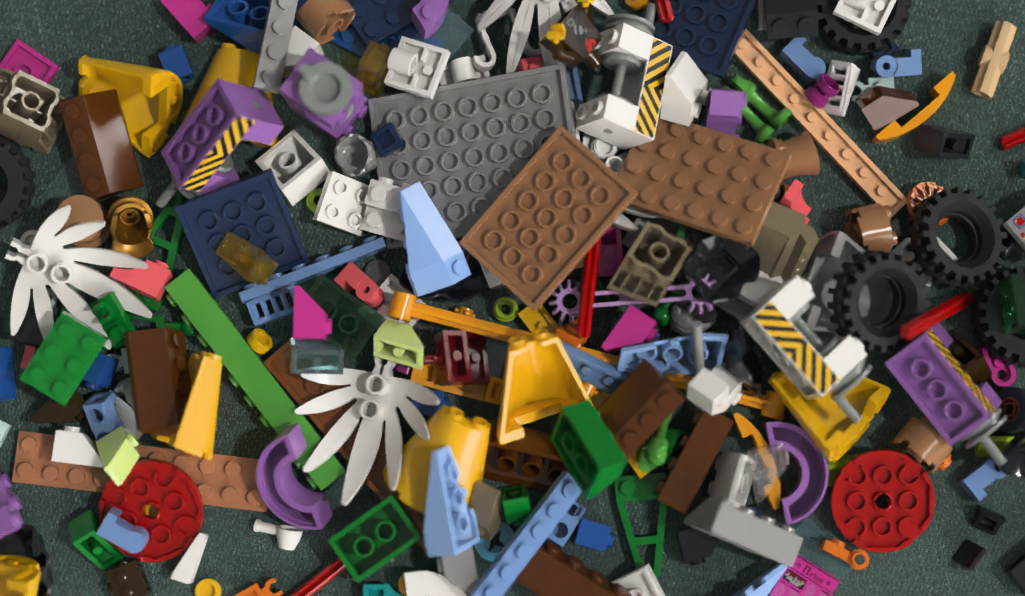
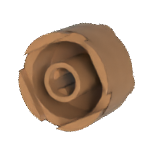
(324, 18)
(871, 227)
(922, 443)

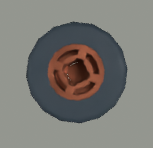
(1014, 408)

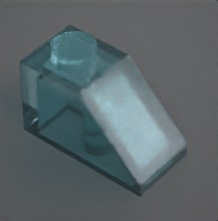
(315, 357)

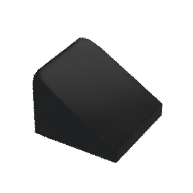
(969, 555)

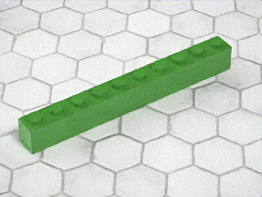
(248, 371)

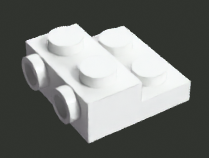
(382, 209)

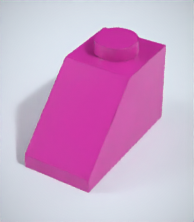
(190, 16)
(309, 318)
(631, 330)

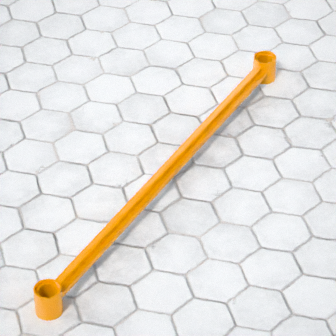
(404, 307)

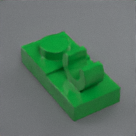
(113, 318)

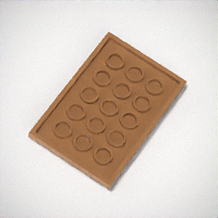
(705, 179)
(548, 218)

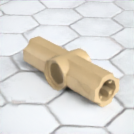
(993, 59)

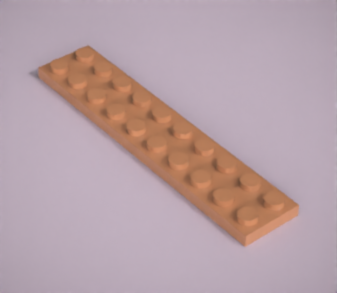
(222, 481)

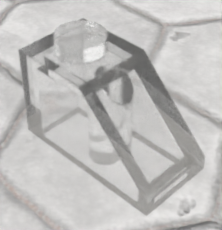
(766, 467)

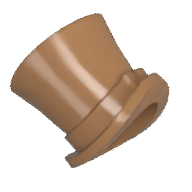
(803, 153)
(85, 210)

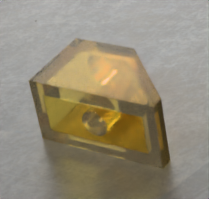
(373, 68)
(246, 259)

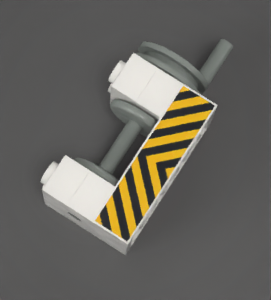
(640, 66)
(828, 368)

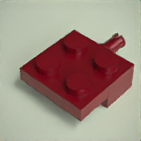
(460, 358)

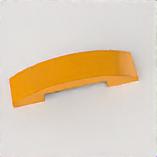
(895, 131)
(488, 393)
(745, 429)

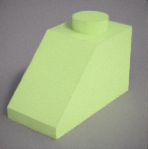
(399, 344)
(118, 453)

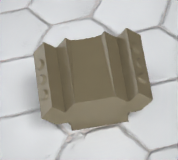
(29, 110)
(785, 242)
(651, 264)

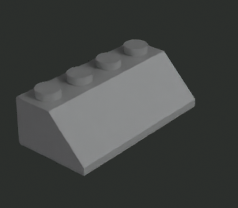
(746, 531)

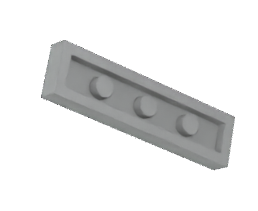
(274, 45)

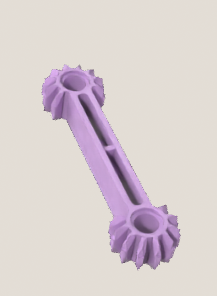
(625, 300)

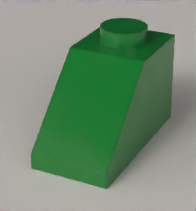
(516, 504)
(94, 547)

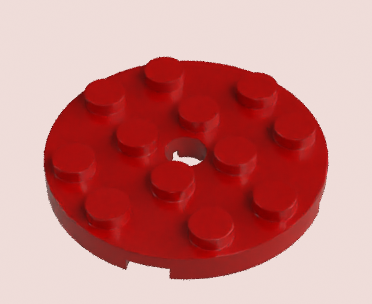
(168, 490)
(885, 527)

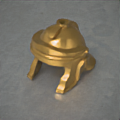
(131, 226)

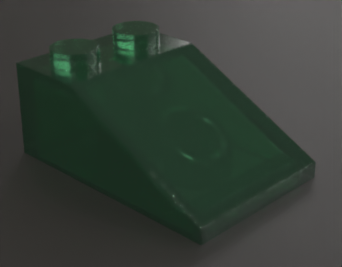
(351, 319)

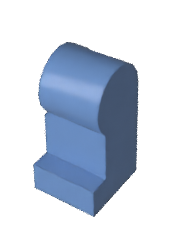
(802, 60)
(896, 66)
(102, 413)
(979, 478)
(566, 525)
(122, 532)

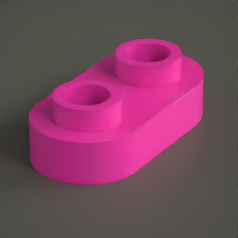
(996, 365)

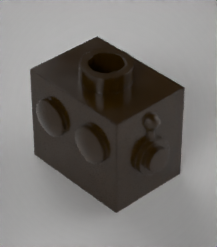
(128, 580)

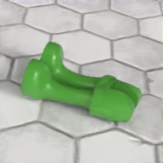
(775, 118)
(654, 449)

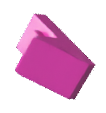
(610, 252)

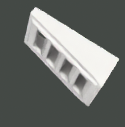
(847, 88)
(188, 565)

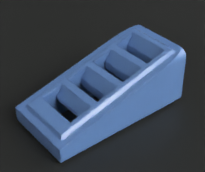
(251, 305)

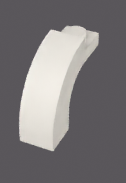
(429, 584)

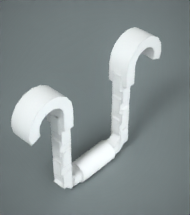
(486, 66)

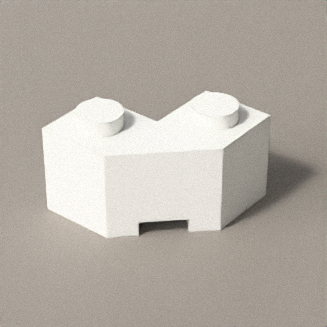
(714, 390)

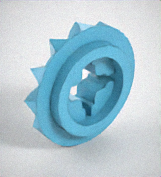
(483, 545)

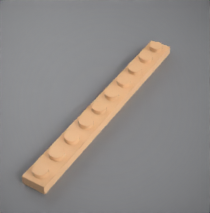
(818, 124)

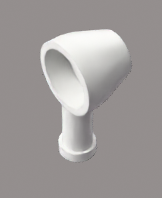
(287, 535)

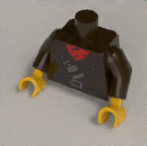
(574, 37)

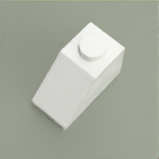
(75, 448)

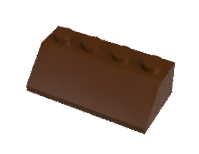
(101, 144)
(158, 379)
(639, 406)
(524, 460)
(694, 460)
(558, 574)

